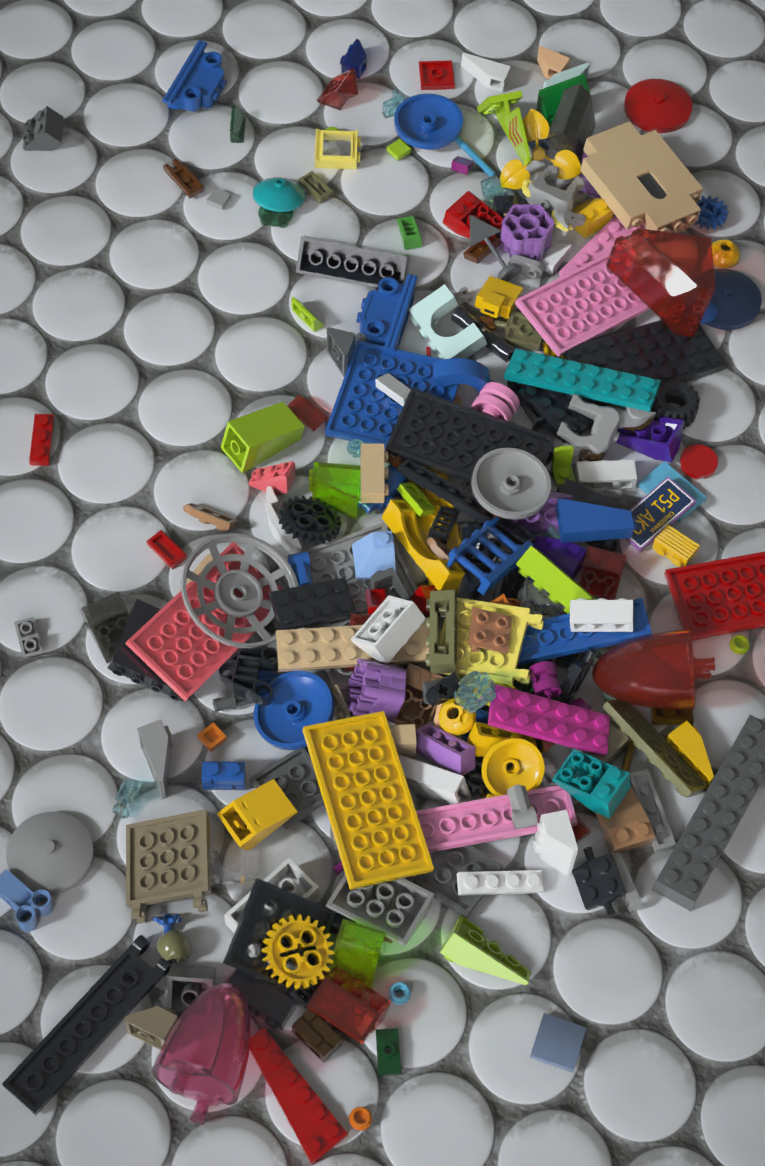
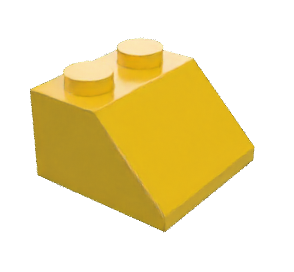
(596, 214)

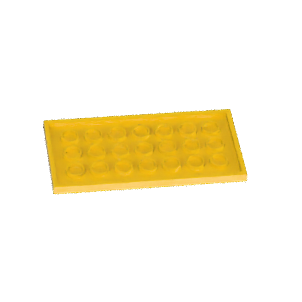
(367, 800)

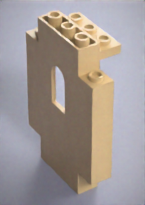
(616, 163)

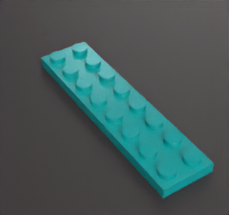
(582, 379)

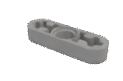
(632, 898)

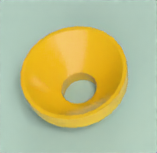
(724, 258)
(457, 726)

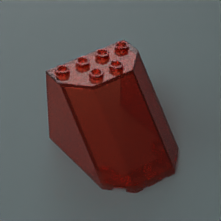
(667, 274)

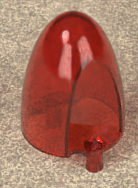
(653, 671)

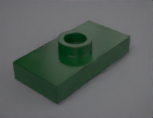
(388, 1052)

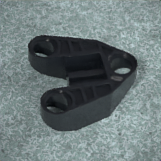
(245, 673)

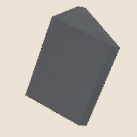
(340, 347)

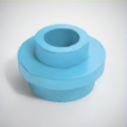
(399, 986)

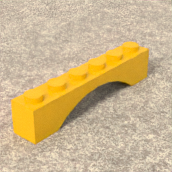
(403, 523)

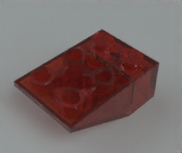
(602, 572)

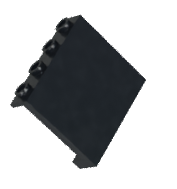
(130, 665)

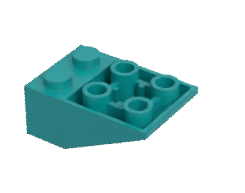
(593, 782)

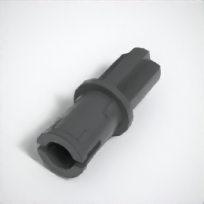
(229, 702)

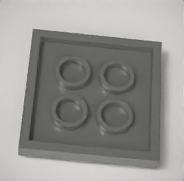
(297, 780)
(443, 878)

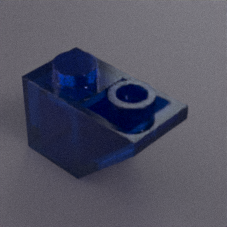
(354, 58)

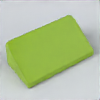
(306, 315)

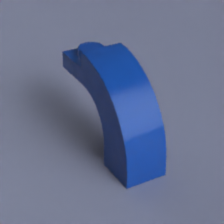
(461, 371)

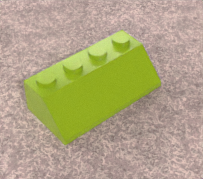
(551, 578)

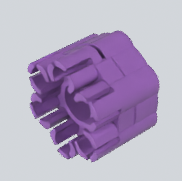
(527, 231)
(380, 687)

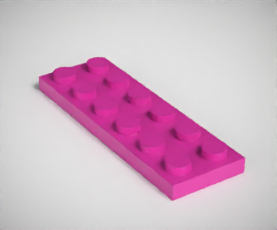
(549, 720)

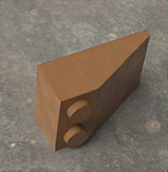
(627, 827)

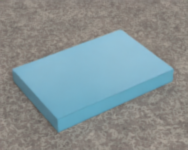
(663, 471)

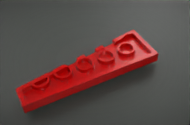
(305, 1112)

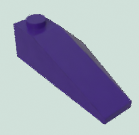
(657, 441)
(565, 555)

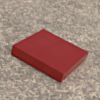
(436, 75)

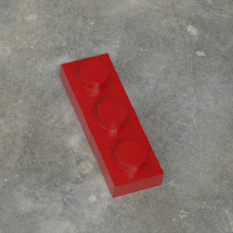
(41, 439)

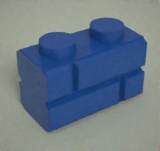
(223, 775)

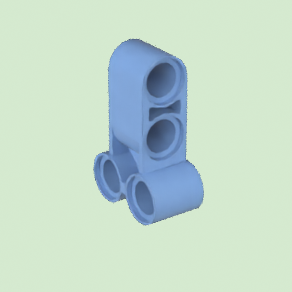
(24, 900)

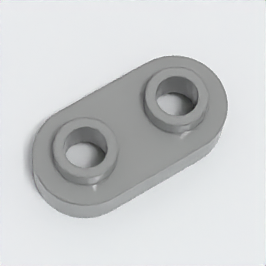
(528, 266)

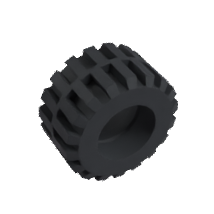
(680, 394)

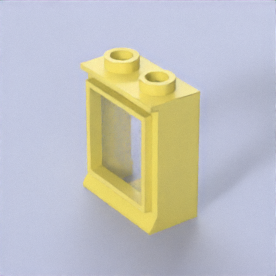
(337, 149)

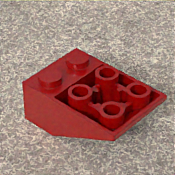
(458, 215)

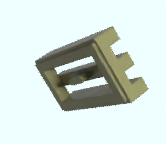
(313, 189)

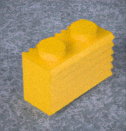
(675, 546)

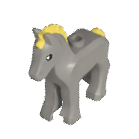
(556, 201)

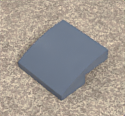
(558, 1042)

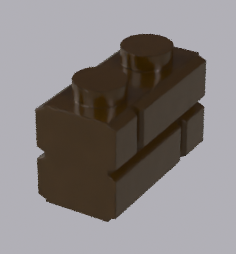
(318, 1035)

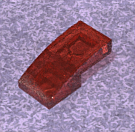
(307, 412)

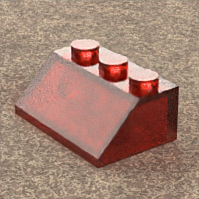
(349, 1004)

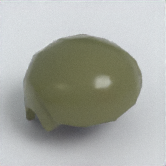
(174, 946)

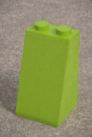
(261, 435)

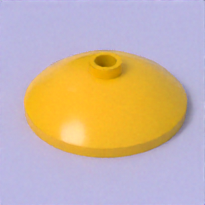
(526, 769)

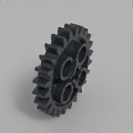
(309, 520)

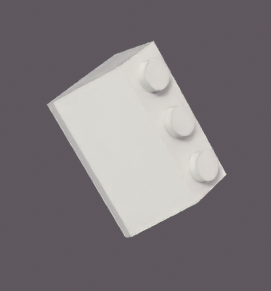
(388, 628)
(556, 841)

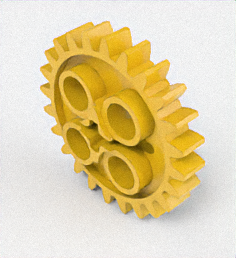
(303, 971)

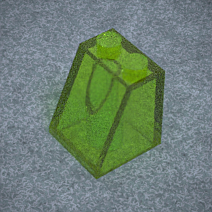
(337, 486)
(359, 951)

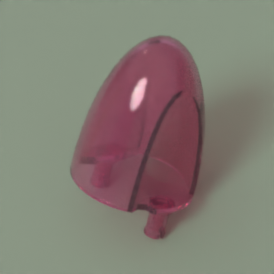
(207, 1050)

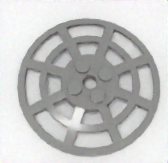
(235, 580)

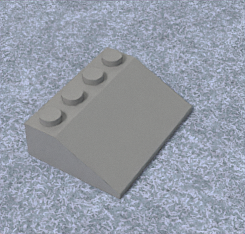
(389, 906)

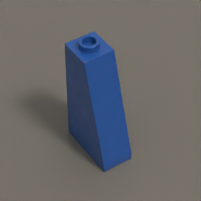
(592, 522)

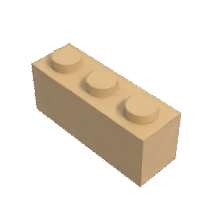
(373, 473)

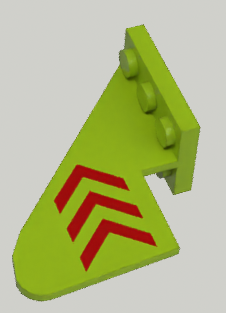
(510, 121)

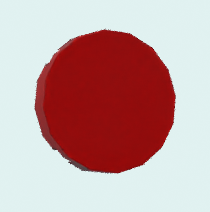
(698, 461)

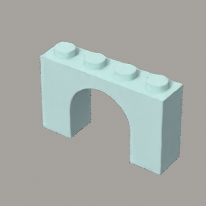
(428, 313)

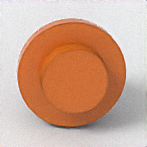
(360, 1118)

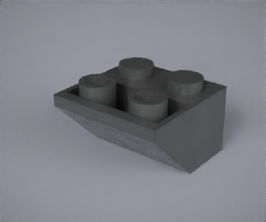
(43, 131)

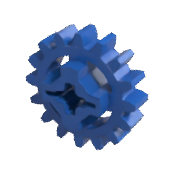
(710, 211)

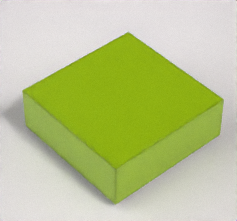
(398, 149)

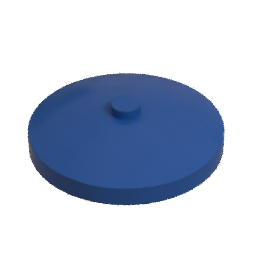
(428, 121)
(298, 702)

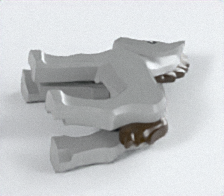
(604, 430)

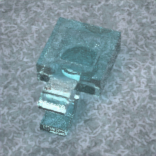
(127, 794)

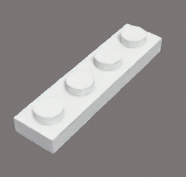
(500, 882)

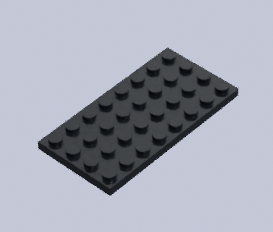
(651, 353)
(456, 437)

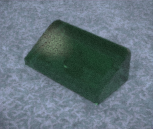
(237, 125)

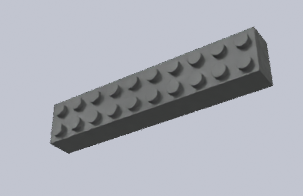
(715, 818)

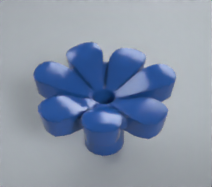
(168, 920)

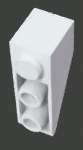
(488, 72)

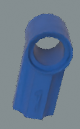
(301, 567)

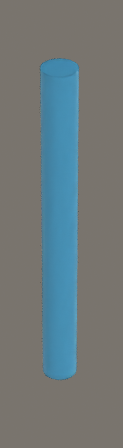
(475, 157)

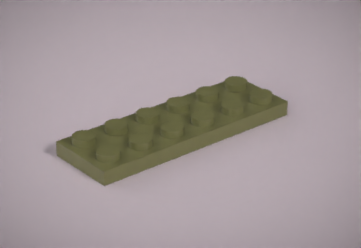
(657, 749)

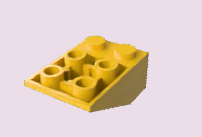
(257, 814)

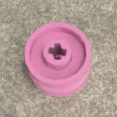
(497, 401)

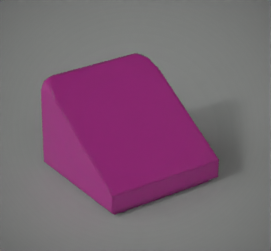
(461, 165)

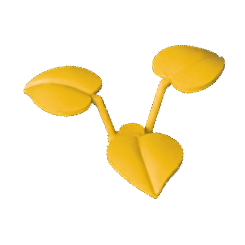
(537, 128)

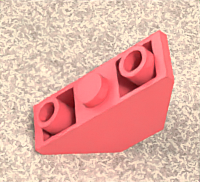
(277, 476)

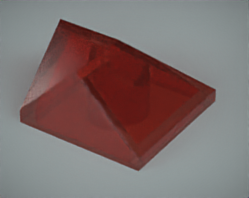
(339, 90)

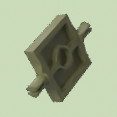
(520, 332)

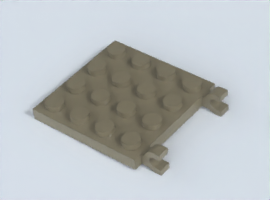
(168, 861)

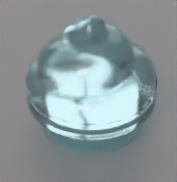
(354, 447)

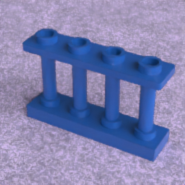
(498, 571)

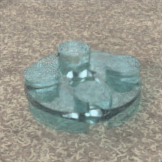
(473, 700)

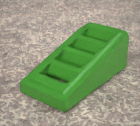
(409, 234)

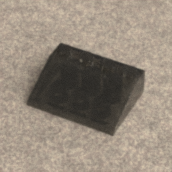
(573, 121)

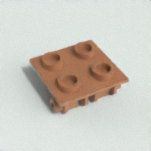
(489, 631)

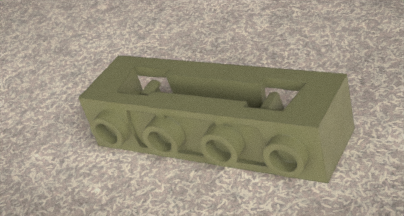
(441, 602)

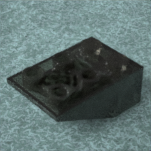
(106, 623)

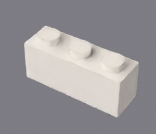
(605, 473)
(601, 615)

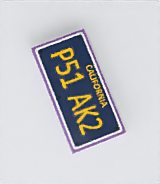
(656, 510)

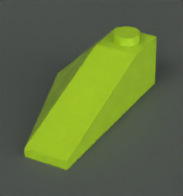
(472, 950)

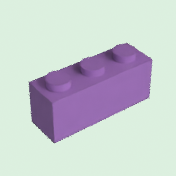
(445, 749)

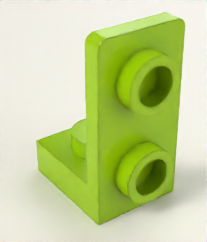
(561, 464)

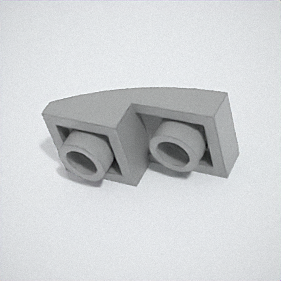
(28, 637)

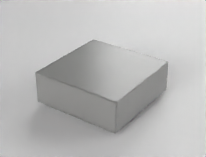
(218, 198)

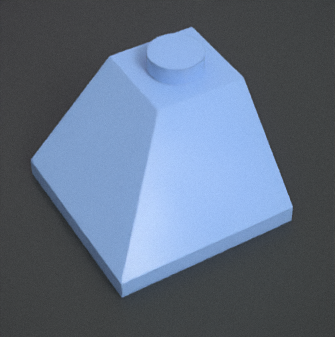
(373, 554)

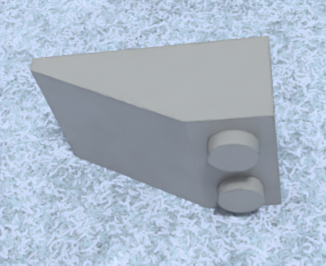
(155, 745)

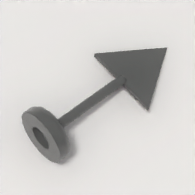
(481, 232)

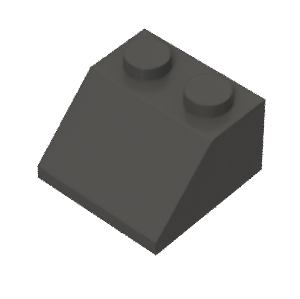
(187, 983)

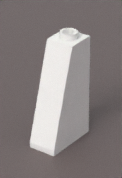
(434, 783)

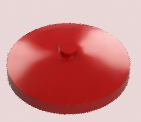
(658, 105)

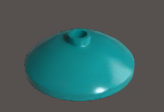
(279, 194)

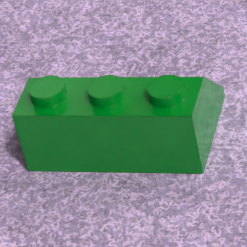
(550, 96)

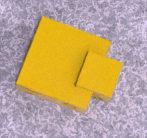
(498, 297)

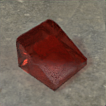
(581, 830)

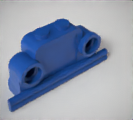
(197, 81)
(387, 312)

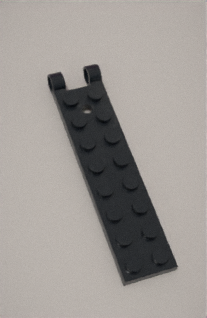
(85, 1027)

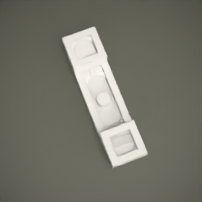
(286, 541)

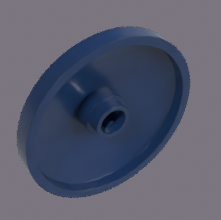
(736, 300)

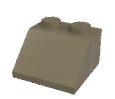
(151, 1025)

